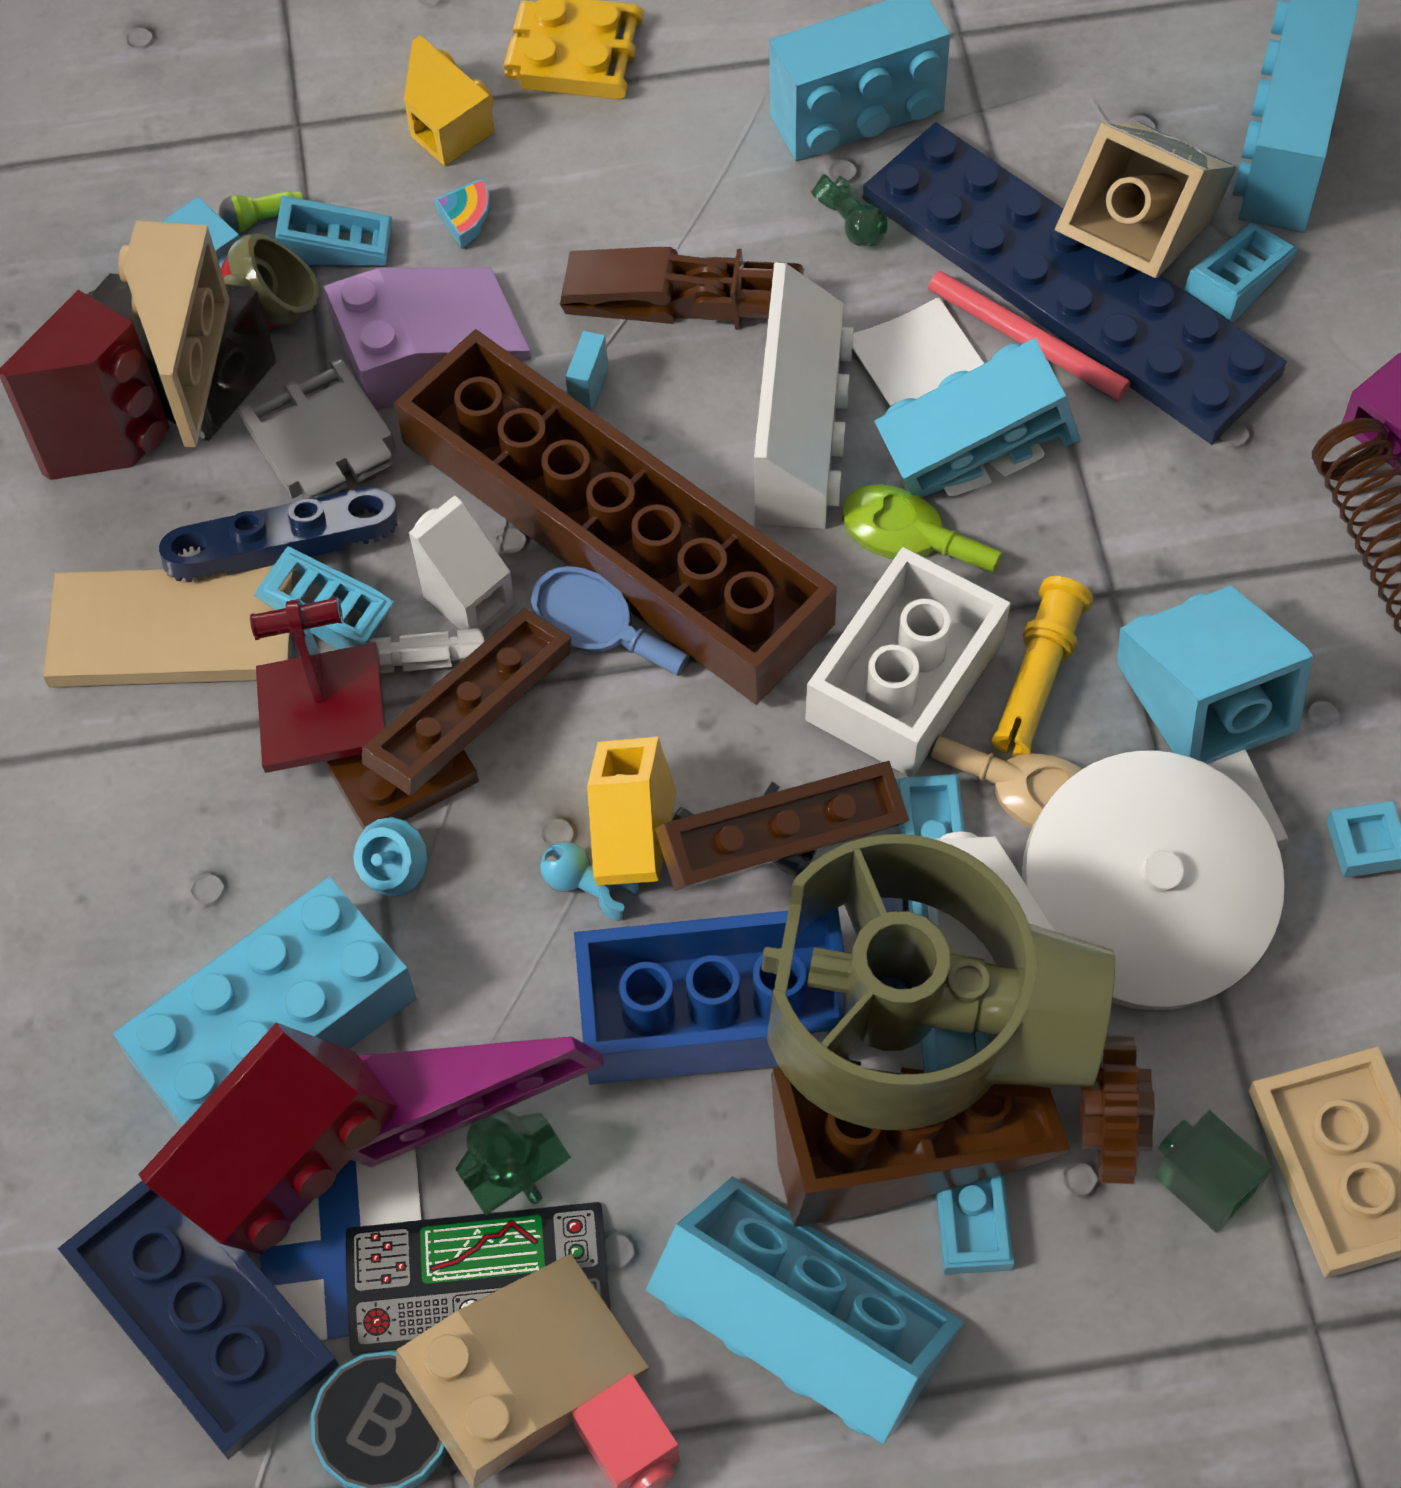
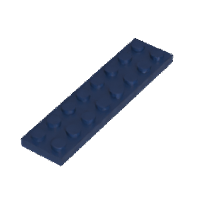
(1128, 321)

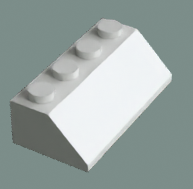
(800, 404)

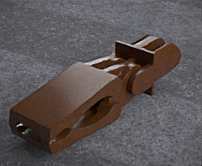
(663, 286)

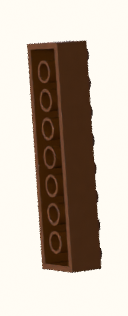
(620, 512)

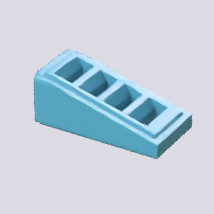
(311, 217)
(1235, 278)
(352, 592)

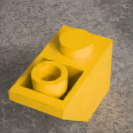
(444, 105)
(627, 800)

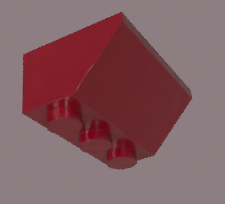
(84, 392)
(270, 1139)

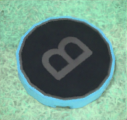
(372, 1427)

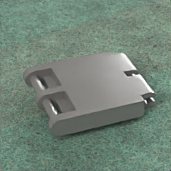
(321, 434)

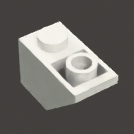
(460, 567)

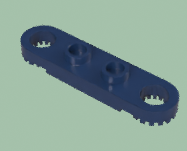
(261, 536)

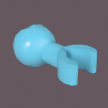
(574, 871)

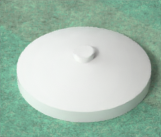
(1163, 871)

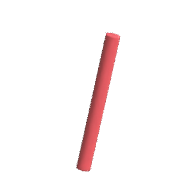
(1023, 331)

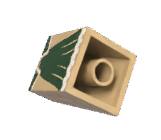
(1143, 195)

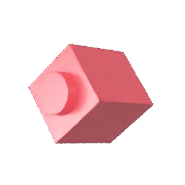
(627, 1436)

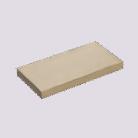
(157, 629)

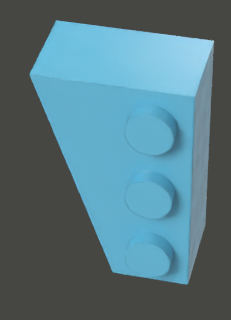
(978, 419)

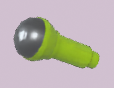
(243, 212)

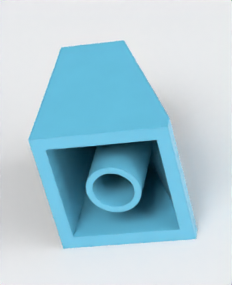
(1216, 674)

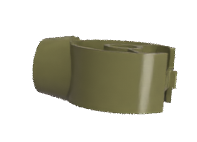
(1041, 998)

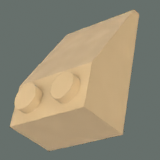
(182, 310)
(516, 1366)

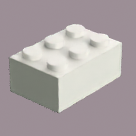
(906, 661)

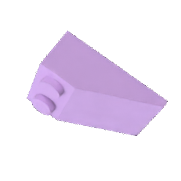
(408, 319)

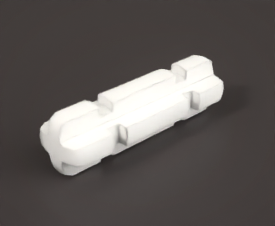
(427, 649)

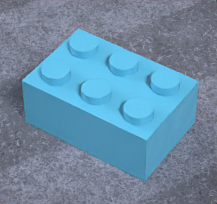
(858, 75)

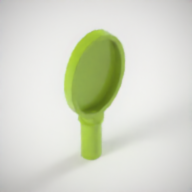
(891, 518)

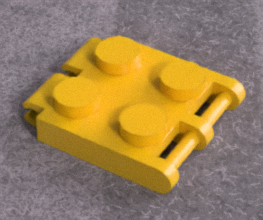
(572, 45)

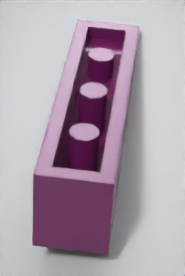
(463, 1084)

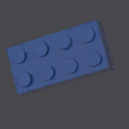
(695, 993)

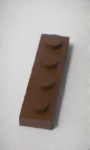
(466, 701)
(781, 825)

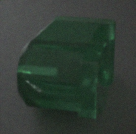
(508, 1157)

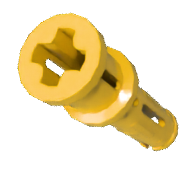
(1047, 643)

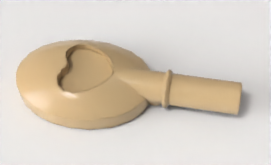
(1020, 783)

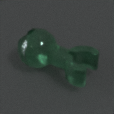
(863, 223)

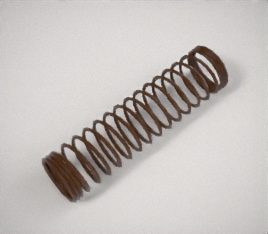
(1349, 466)

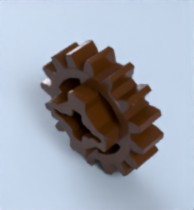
(1118, 1111)

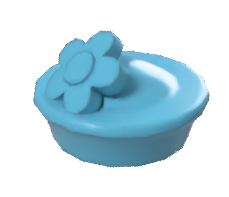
(390, 856)

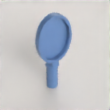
(598, 616)

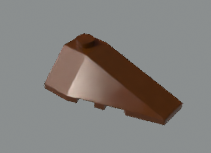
(852, 1170)

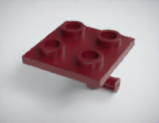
(319, 702)

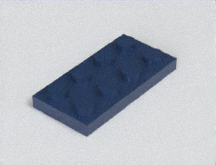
(199, 1316)

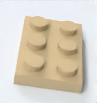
(1339, 1155)

